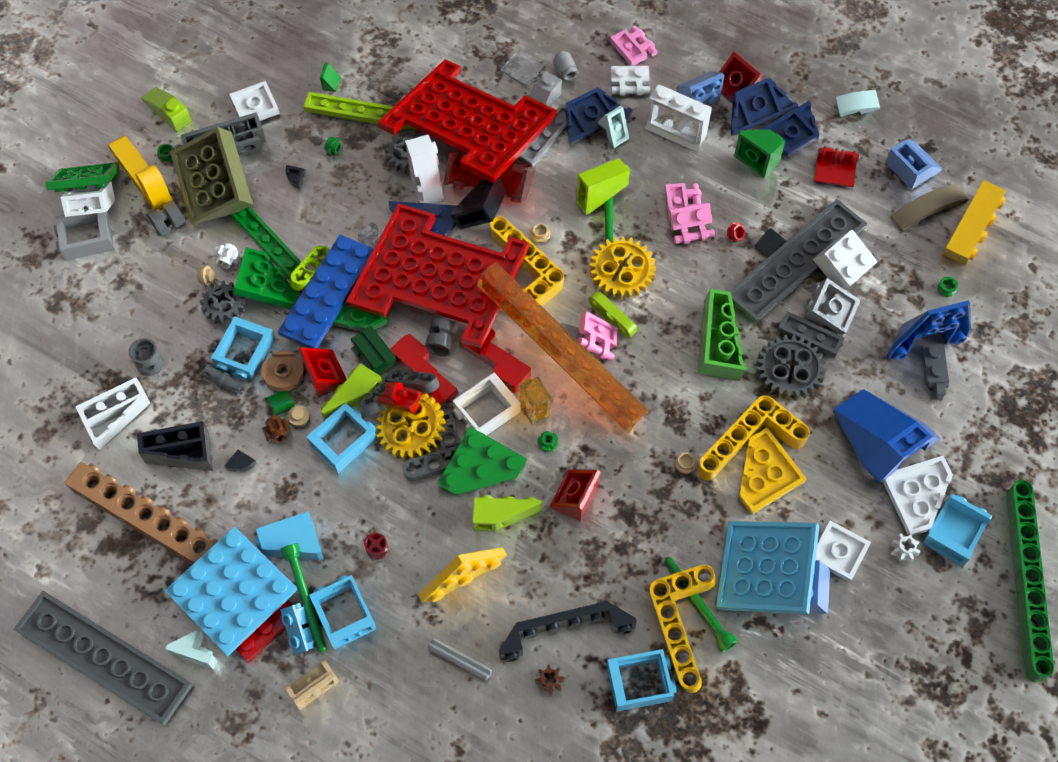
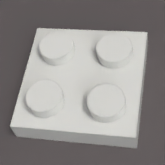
(255, 99)
(841, 550)

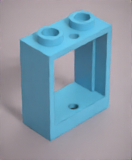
(249, 330)
(339, 462)
(351, 631)
(663, 662)

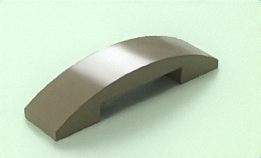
(928, 204)

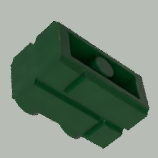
(373, 351)

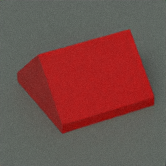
(738, 75)
(322, 369)
(576, 492)

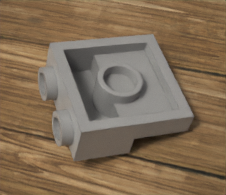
(831, 306)

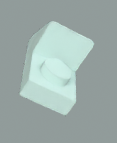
(616, 126)
(187, 649)

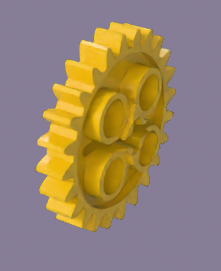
(639, 277)
(415, 442)

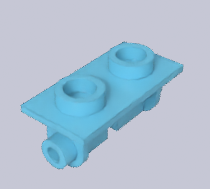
(299, 639)

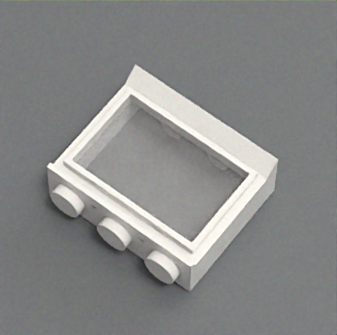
(678, 118)

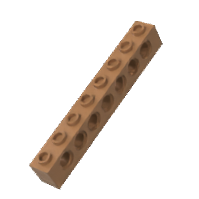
(85, 475)

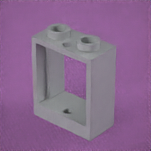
(87, 247)

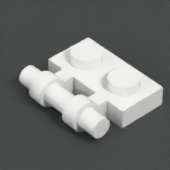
(630, 80)

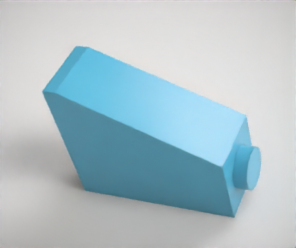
(289, 531)

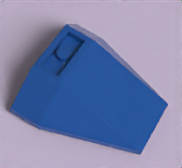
(951, 321)
(881, 433)

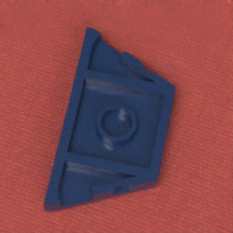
(758, 104)
(586, 111)
(796, 128)
(443, 222)

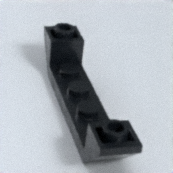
(619, 621)

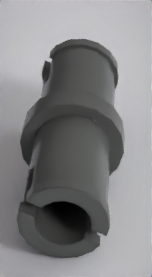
(223, 380)

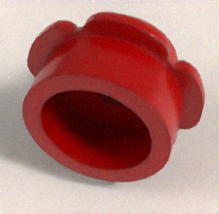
(735, 232)

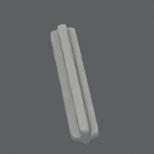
(460, 659)

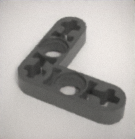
(415, 380)
(447, 452)

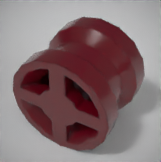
(373, 542)

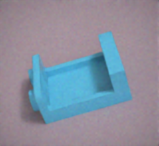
(957, 529)

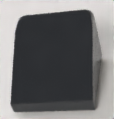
(769, 242)

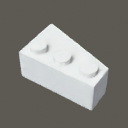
(424, 169)
(112, 411)

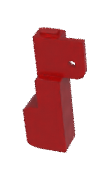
(415, 357)
(506, 367)

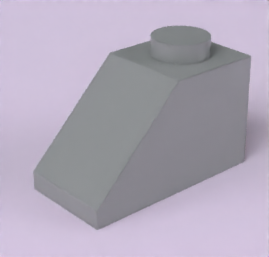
(546, 89)

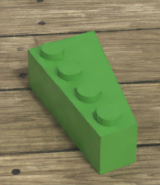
(719, 338)

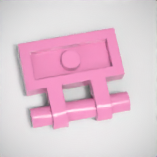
(629, 48)
(678, 196)
(691, 216)
(600, 331)

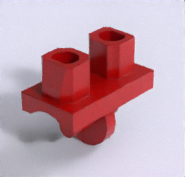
(400, 397)

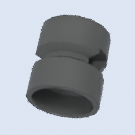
(169, 211)
(441, 337)
(146, 357)

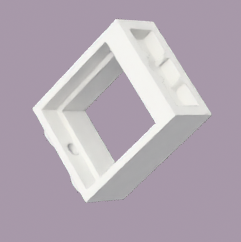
(96, 199)
(490, 383)

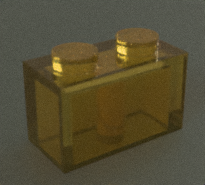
(534, 399)

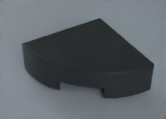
(295, 175)
(239, 462)

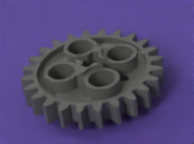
(770, 364)

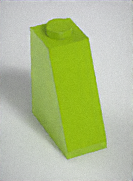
(601, 184)

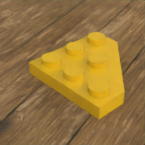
(767, 472)
(461, 573)

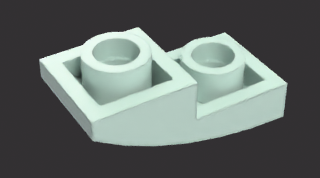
(858, 102)

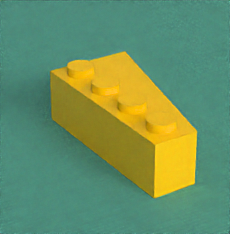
(975, 220)

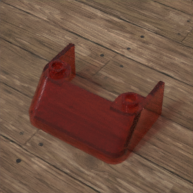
(516, 177)

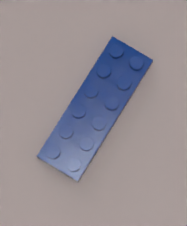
(326, 293)

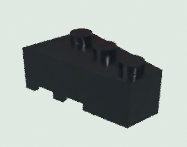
(177, 446)

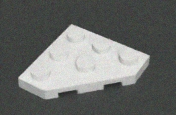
(919, 493)

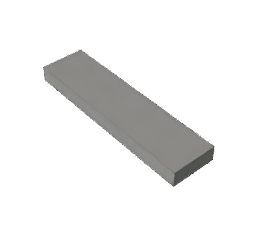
(546, 139)

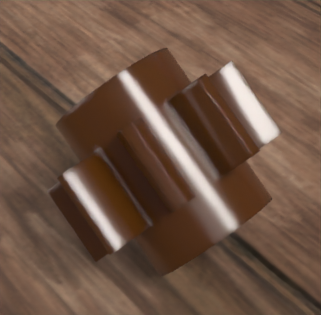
(276, 429)
(550, 687)

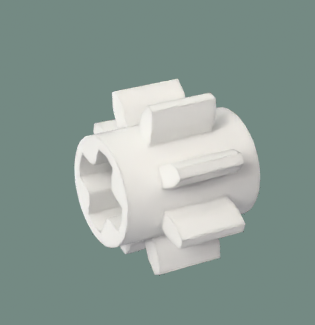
(226, 255)
(910, 551)

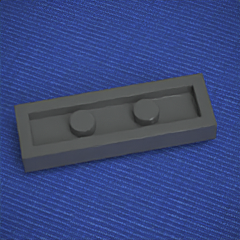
(820, 337)

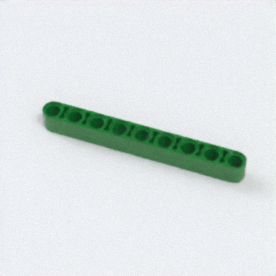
(1024, 587)

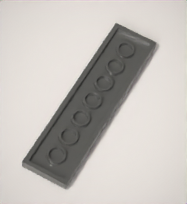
(793, 261)
(103, 657)

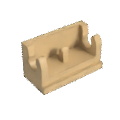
(312, 684)

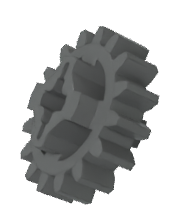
(397, 154)
(223, 303)

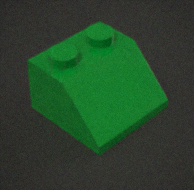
(759, 150)

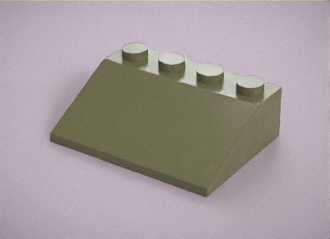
(211, 176)

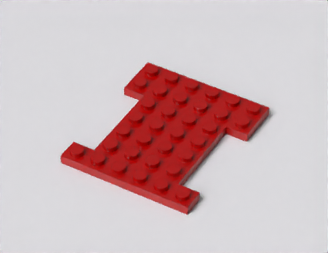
(470, 120)
(432, 273)

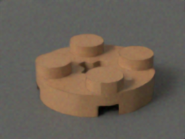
(286, 381)

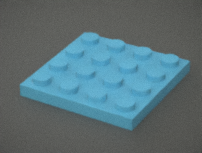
(768, 567)
(231, 590)

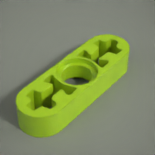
(311, 259)
(612, 314)

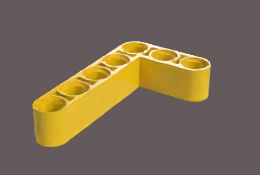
(145, 177)
(531, 263)
(745, 431)
(675, 623)

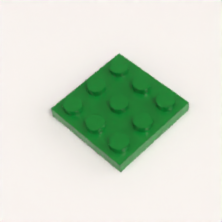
(82, 176)

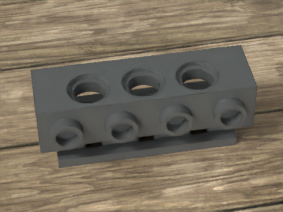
(245, 131)

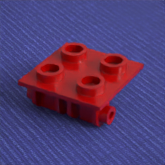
(836, 166)

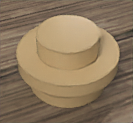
(540, 232)
(206, 275)
(298, 416)
(686, 463)

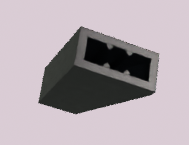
(480, 204)

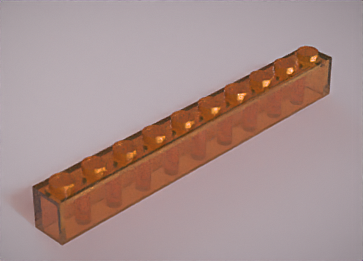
(562, 347)

